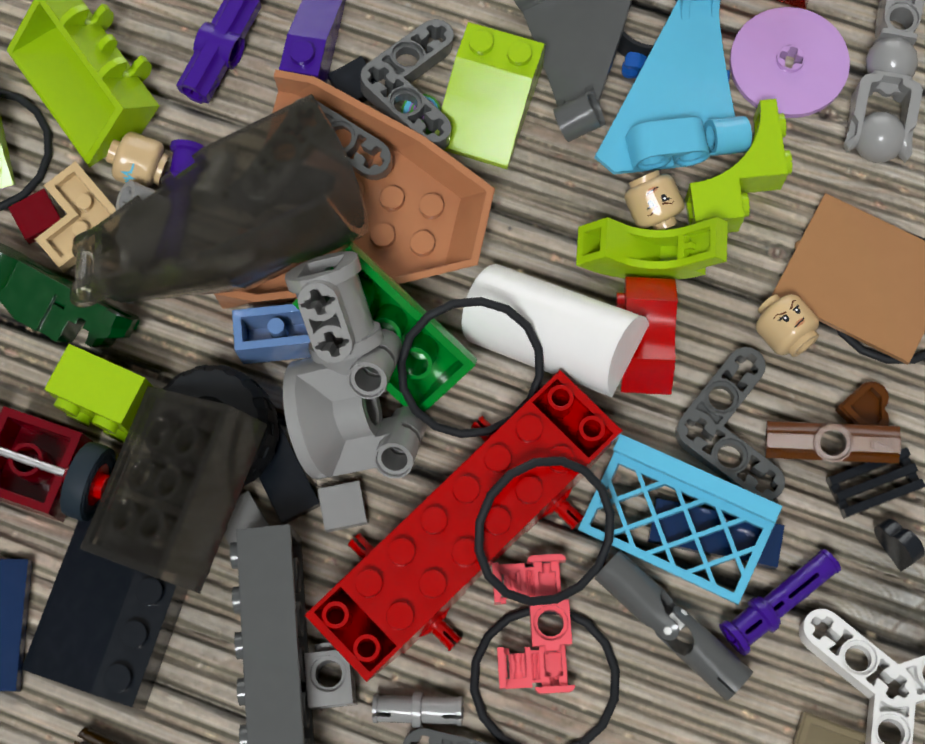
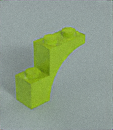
(759, 170)

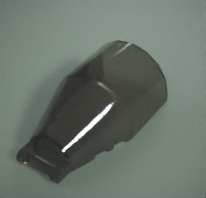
(231, 217)

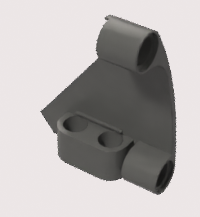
(578, 55)

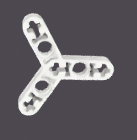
(881, 707)

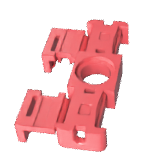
(539, 664)

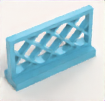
(705, 490)

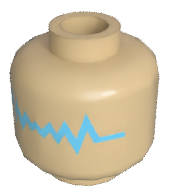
(137, 159)

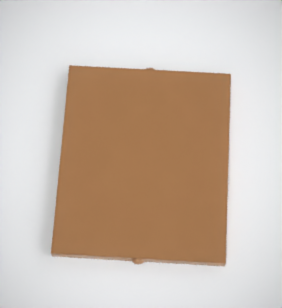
(860, 278)

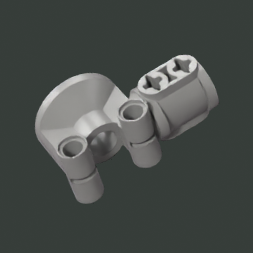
(335, 393)

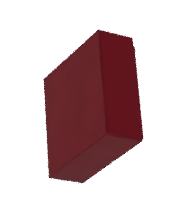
(34, 215)

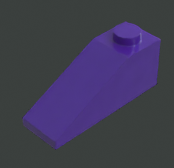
(313, 38)

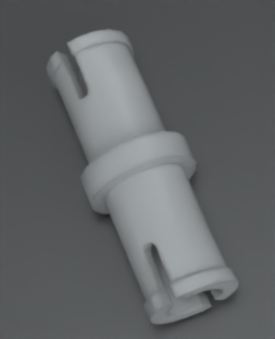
(417, 709)

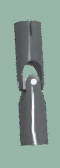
(656, 609)

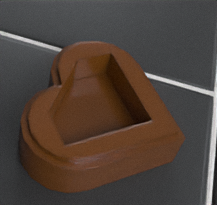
(866, 405)

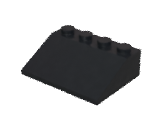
(104, 627)

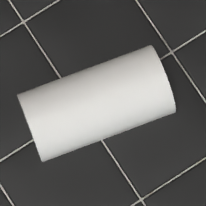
(577, 333)

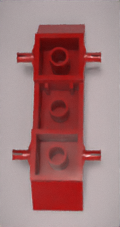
(430, 559)

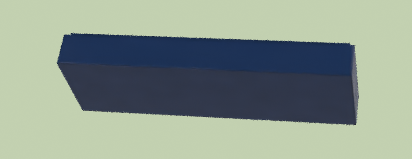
(716, 544)
(14, 605)

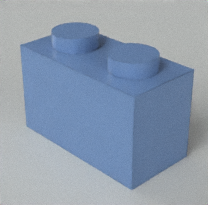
(270, 334)

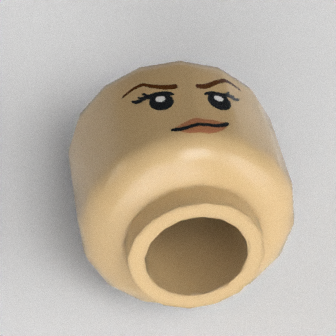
(654, 201)
(787, 325)

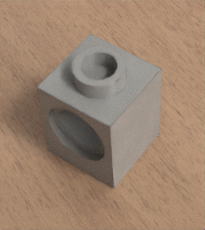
(328, 697)

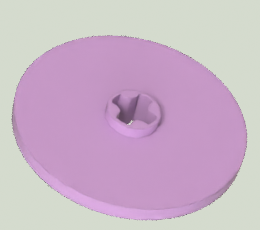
(818, 55)

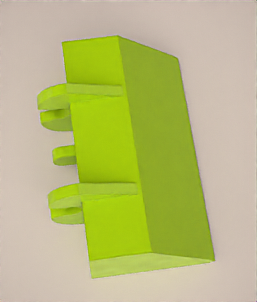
(82, 74)

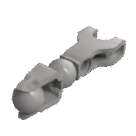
(889, 72)

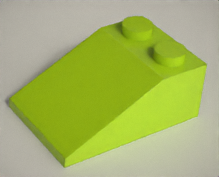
(490, 93)

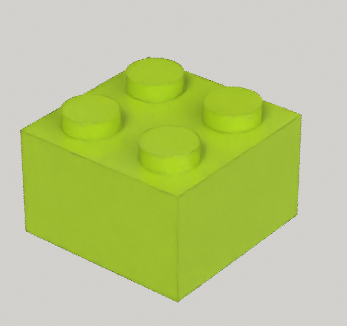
(96, 392)

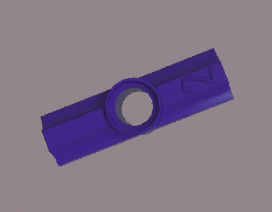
(217, 48)

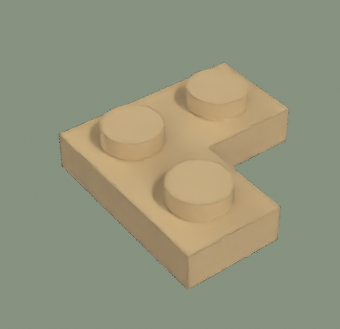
(84, 209)

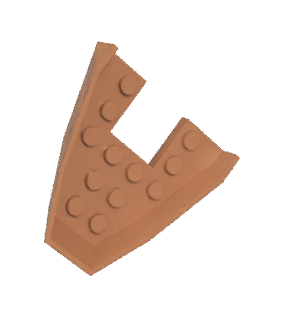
(420, 217)

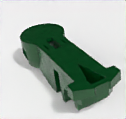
(43, 304)

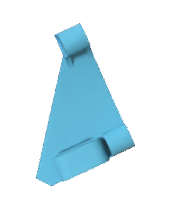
(680, 100)

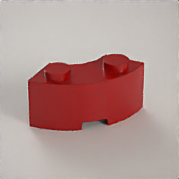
(655, 358)

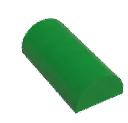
(435, 355)

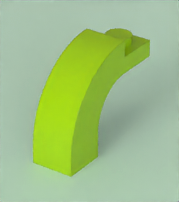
(635, 252)

